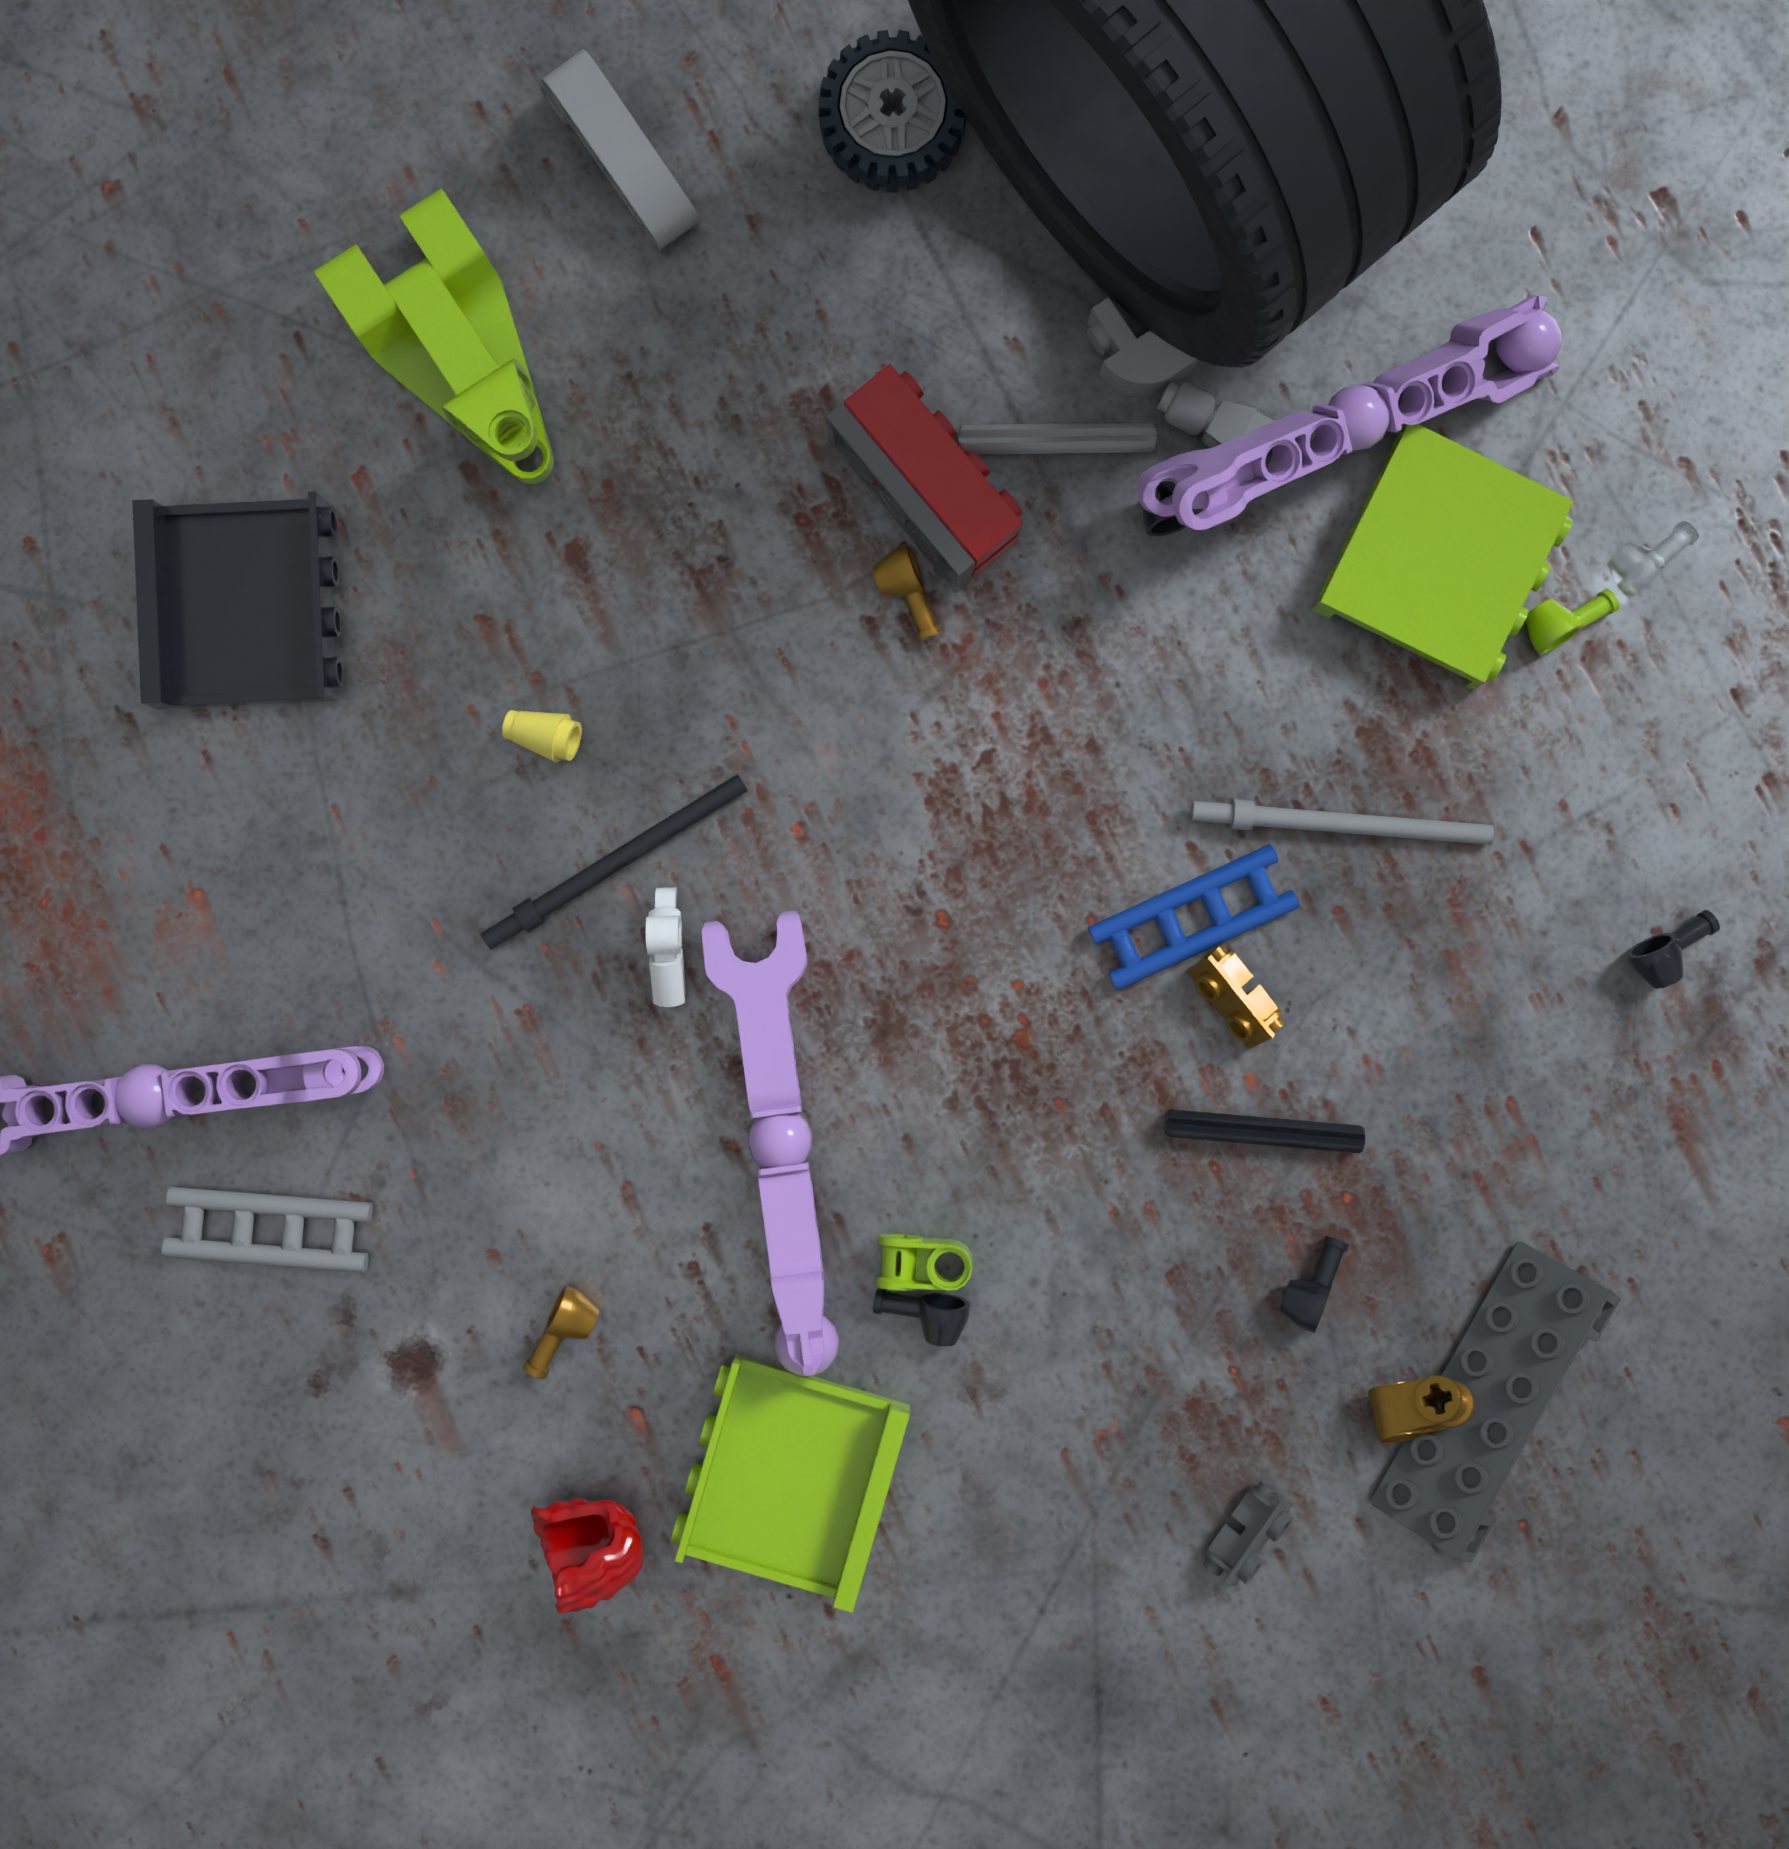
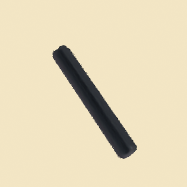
(1264, 1131)

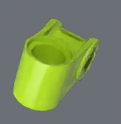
(919, 1264)

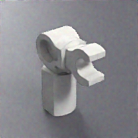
(665, 950)

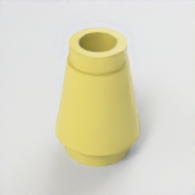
(544, 733)

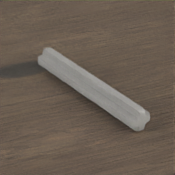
(1058, 438)

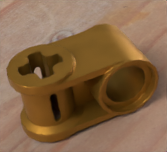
(1411, 1408)

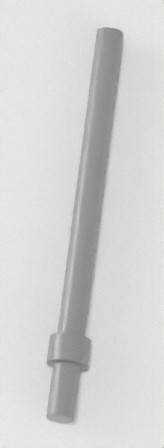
(1245, 815)

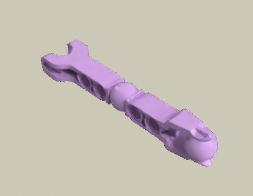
(1358, 416)
(152, 1095)
(779, 1136)

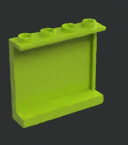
(1445, 554)
(792, 1479)

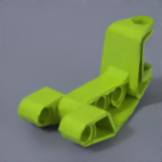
(447, 335)

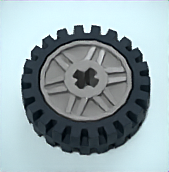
(893, 147)

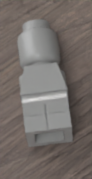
(1195, 412)

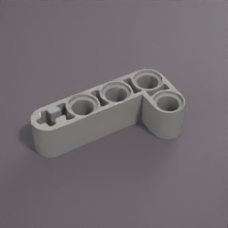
(620, 148)

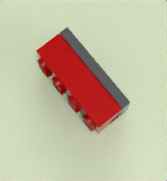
(924, 476)

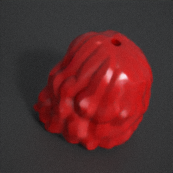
(588, 1549)

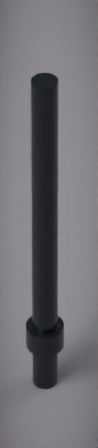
(531, 913)

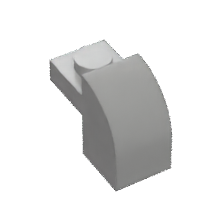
(1135, 365)

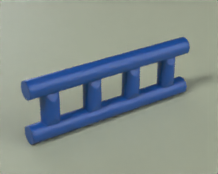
(1204, 887)

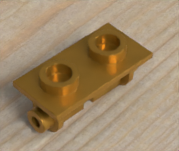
(1248, 1016)

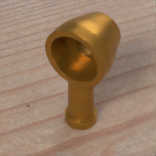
(900, 576)
(571, 1318)

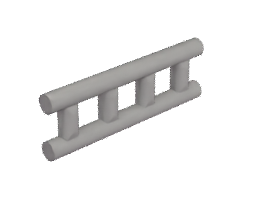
(241, 1247)

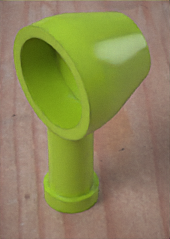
(1553, 624)

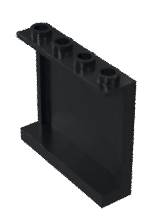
(236, 603)

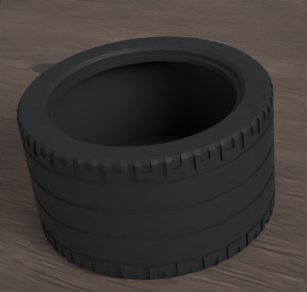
(1225, 151)

